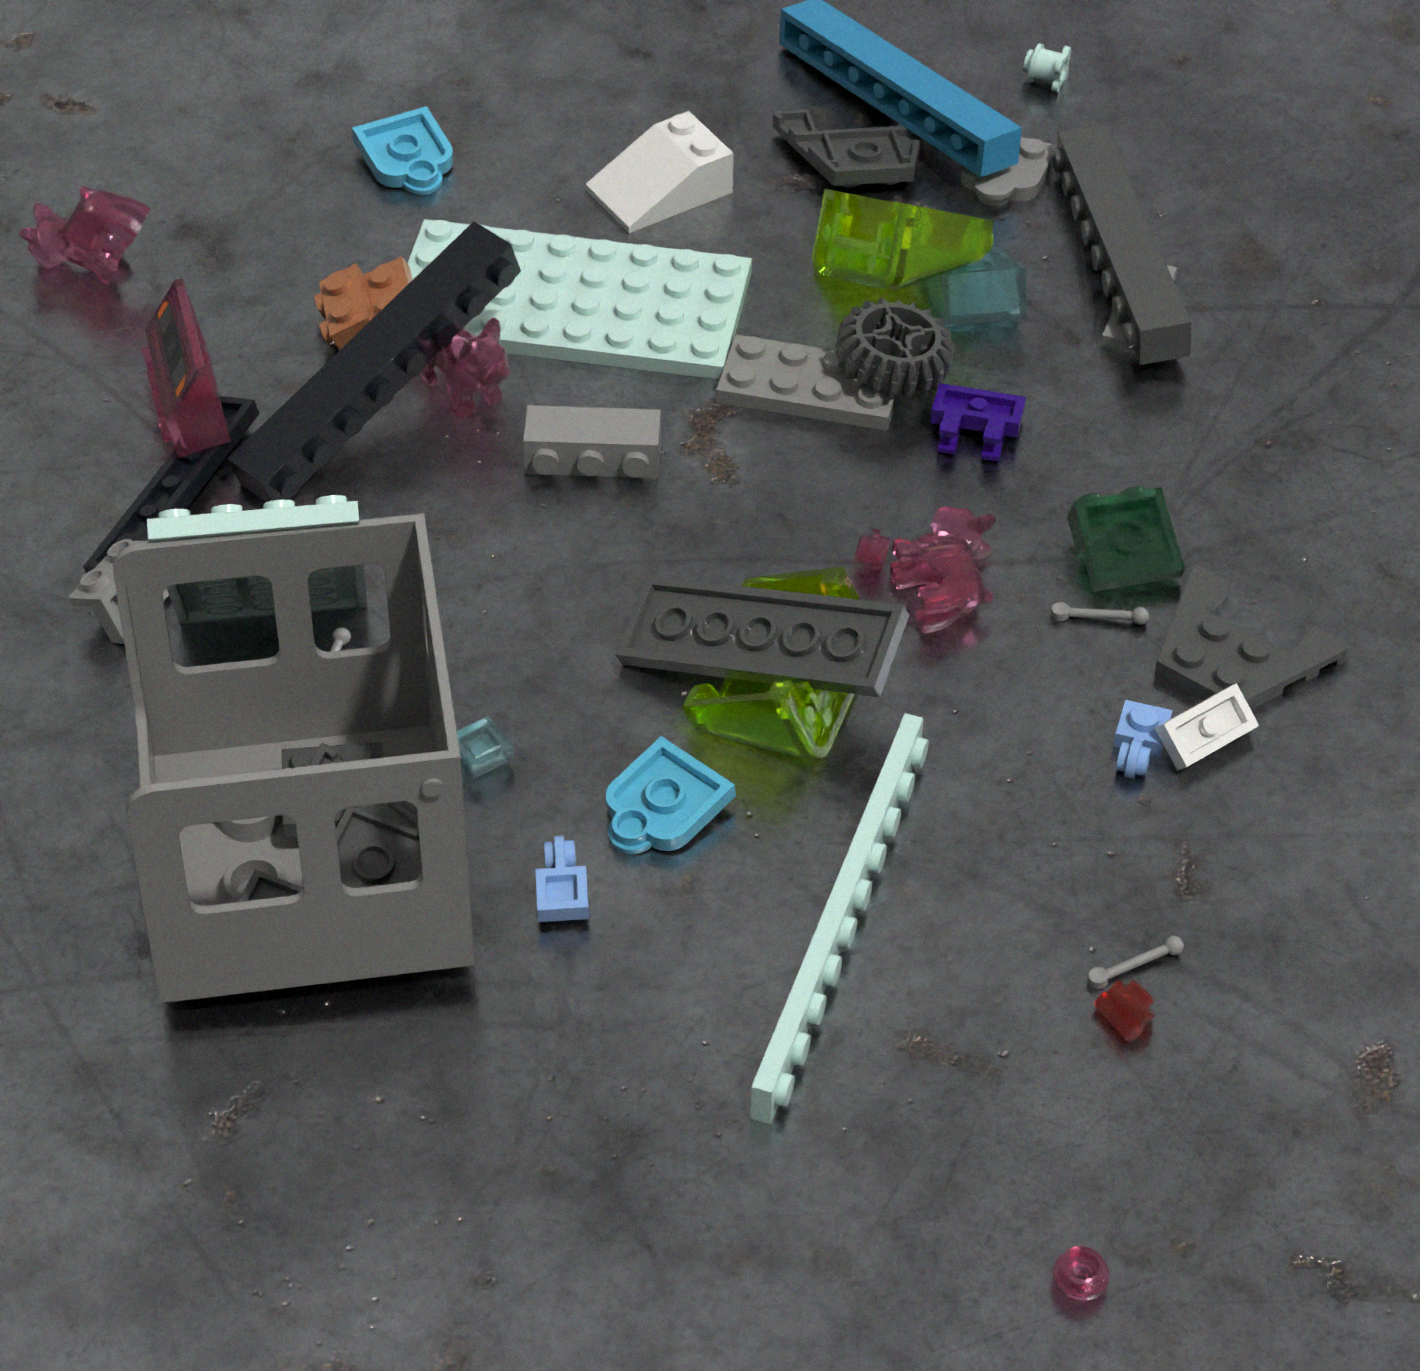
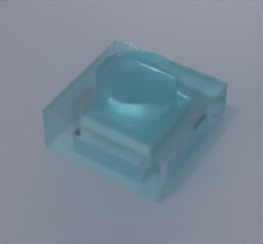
(483, 747)

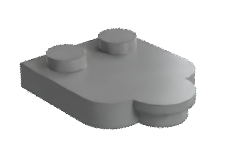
(1016, 182)

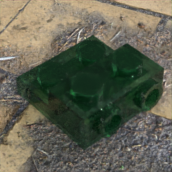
(1125, 538)

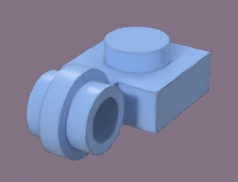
(1138, 737)
(562, 884)

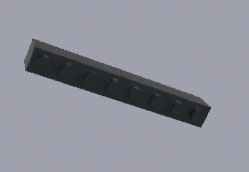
(375, 364)

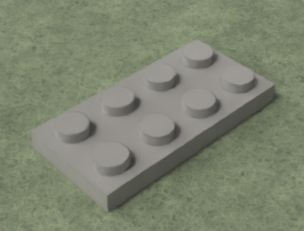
(798, 383)

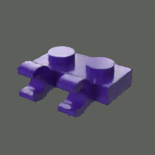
(976, 410)

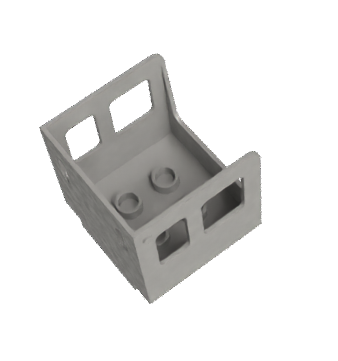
(218, 785)

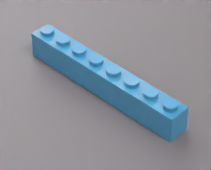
(900, 87)

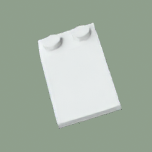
(664, 173)

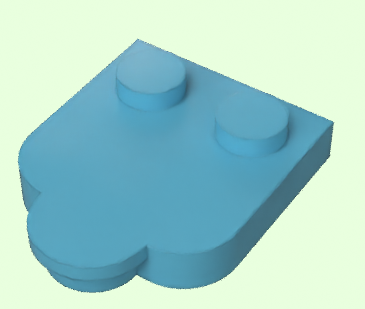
(406, 151)
(663, 800)

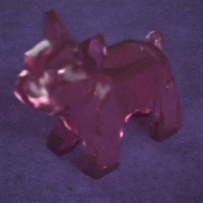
(86, 232)
(469, 366)
(945, 566)

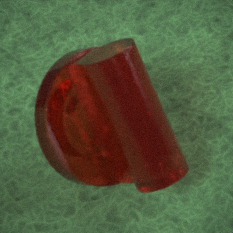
(1126, 1008)

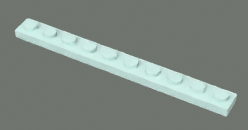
(837, 924)

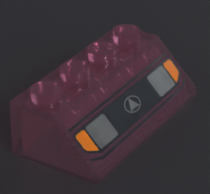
(183, 376)

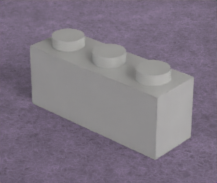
(592, 441)

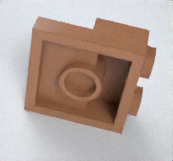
(354, 298)

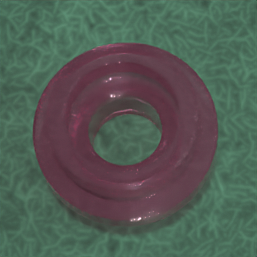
(872, 551)
(1084, 1262)

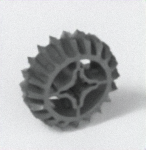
(894, 348)

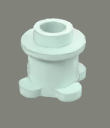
(1047, 65)

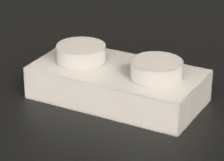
(1206, 727)

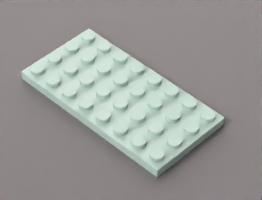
(609, 300)
(253, 595)

